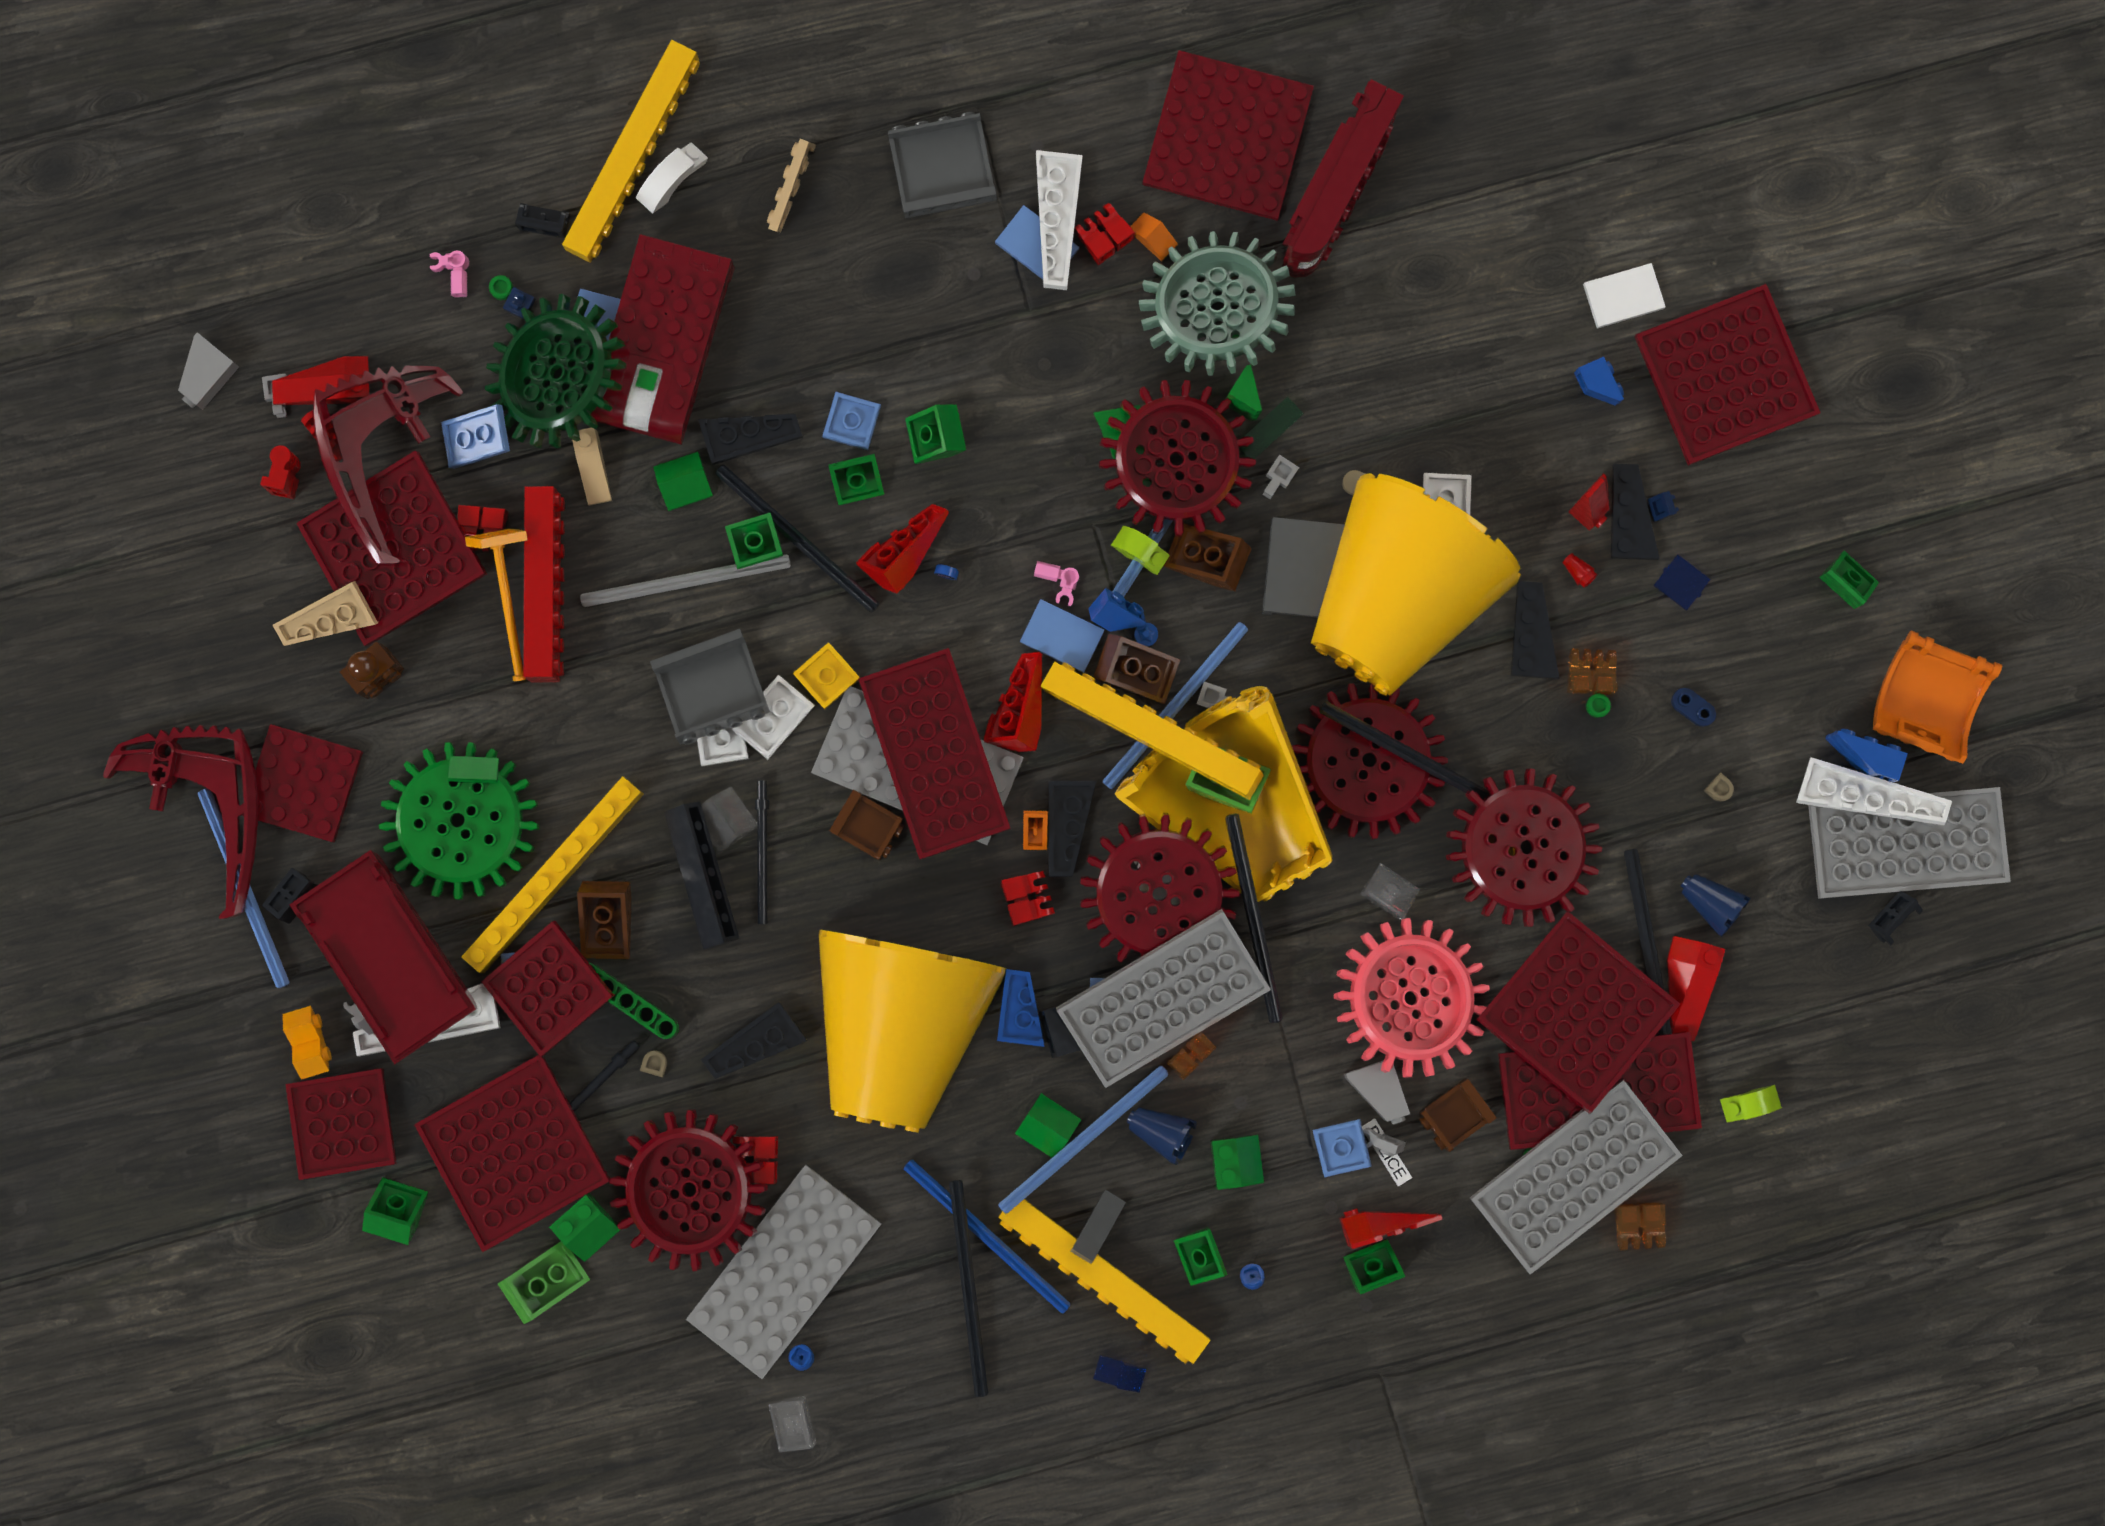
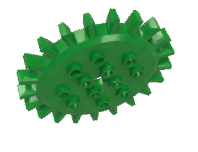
(479, 857)

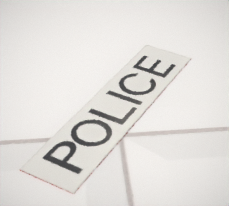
(1392, 1163)

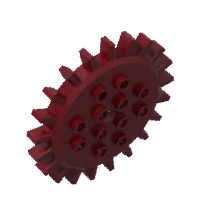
(1166, 416)
(1352, 799)
(1484, 858)
(1118, 876)
(648, 1201)

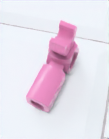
(458, 263)
(1068, 577)

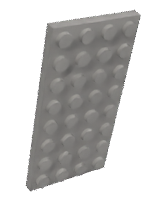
(856, 759)
(1888, 854)
(1163, 998)
(1575, 1177)
(783, 1271)

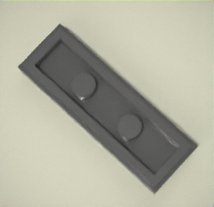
(1098, 1226)

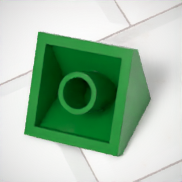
(1245, 396)
(856, 479)
(682, 481)
(754, 541)
(1849, 580)
(1048, 1126)
(1200, 1256)
(1373, 1267)

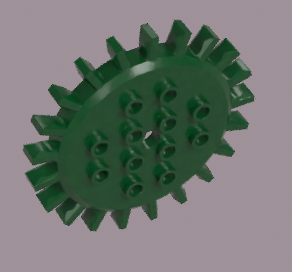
(541, 340)

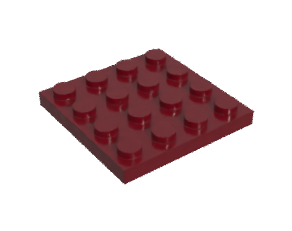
(304, 782)
(547, 988)
(340, 1124)

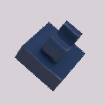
(517, 300)
(1662, 506)

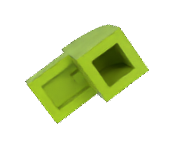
(1141, 549)
(1751, 1104)

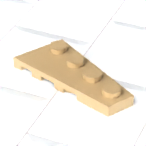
(791, 185)
(330, 615)

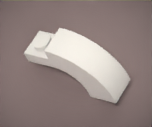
(669, 175)

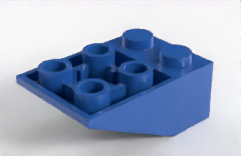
(1868, 755)

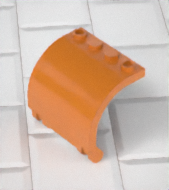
(1932, 696)

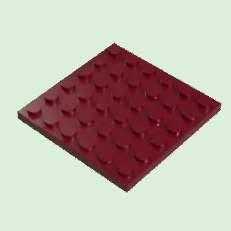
(1227, 135)
(1727, 374)
(417, 532)
(1578, 1012)
(512, 1152)

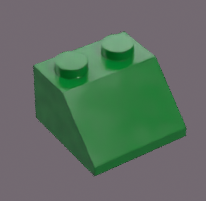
(935, 433)
(1237, 1162)
(394, 1211)
(585, 1227)

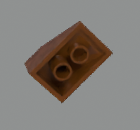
(1209, 557)
(1136, 668)
(605, 919)

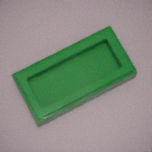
(473, 769)

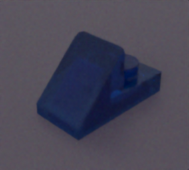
(1119, 1374)

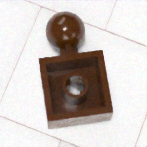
(371, 670)

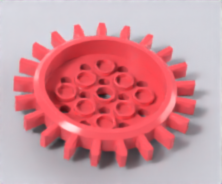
(1449, 982)

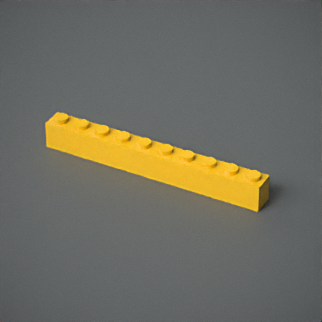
(631, 151)
(1152, 730)
(552, 875)
(1108, 1281)

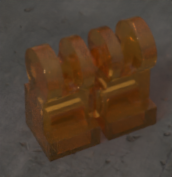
(1583, 680)
(1184, 1063)
(1646, 1215)

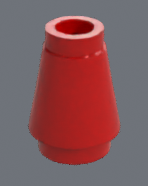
(1579, 570)

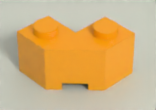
(308, 1045)

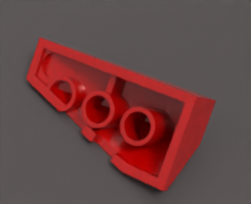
(300, 386)
(1593, 505)
(900, 556)
(1020, 713)
(1692, 976)
(1369, 1226)

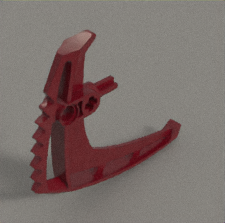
(357, 422)
(213, 773)

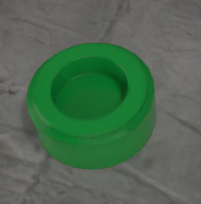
(500, 287)
(1598, 705)

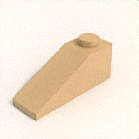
(592, 467)

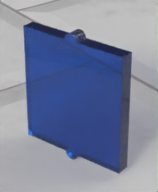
(1681, 582)

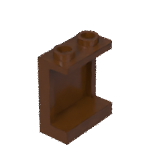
(867, 826)
(1456, 1115)

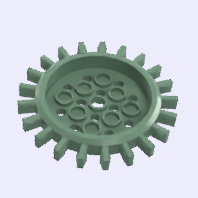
(1217, 267)

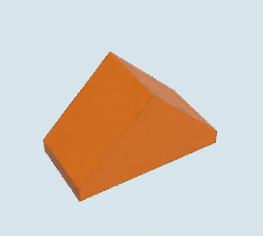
(1153, 235)
(1035, 830)

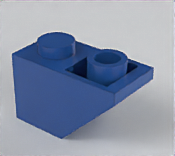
(1598, 381)
(1116, 613)

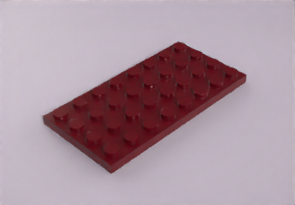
(934, 753)
(1659, 1077)

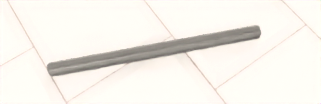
(681, 581)

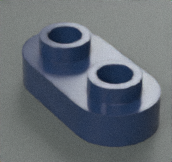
(1693, 707)

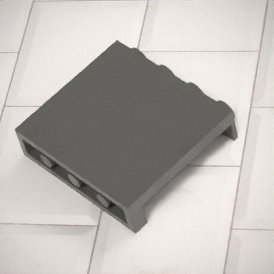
(942, 165)
(1299, 565)
(710, 687)

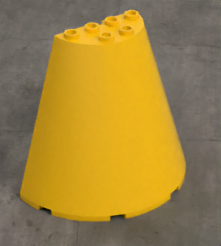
(1406, 581)
(1283, 829)
(897, 1025)

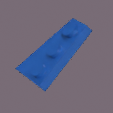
(1019, 1013)

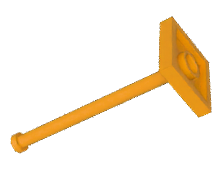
(496, 541)

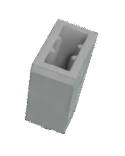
(204, 373)
(1380, 1091)

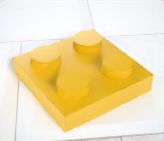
(826, 675)

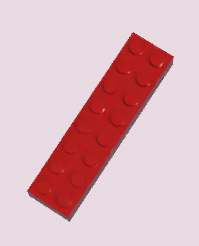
(542, 584)

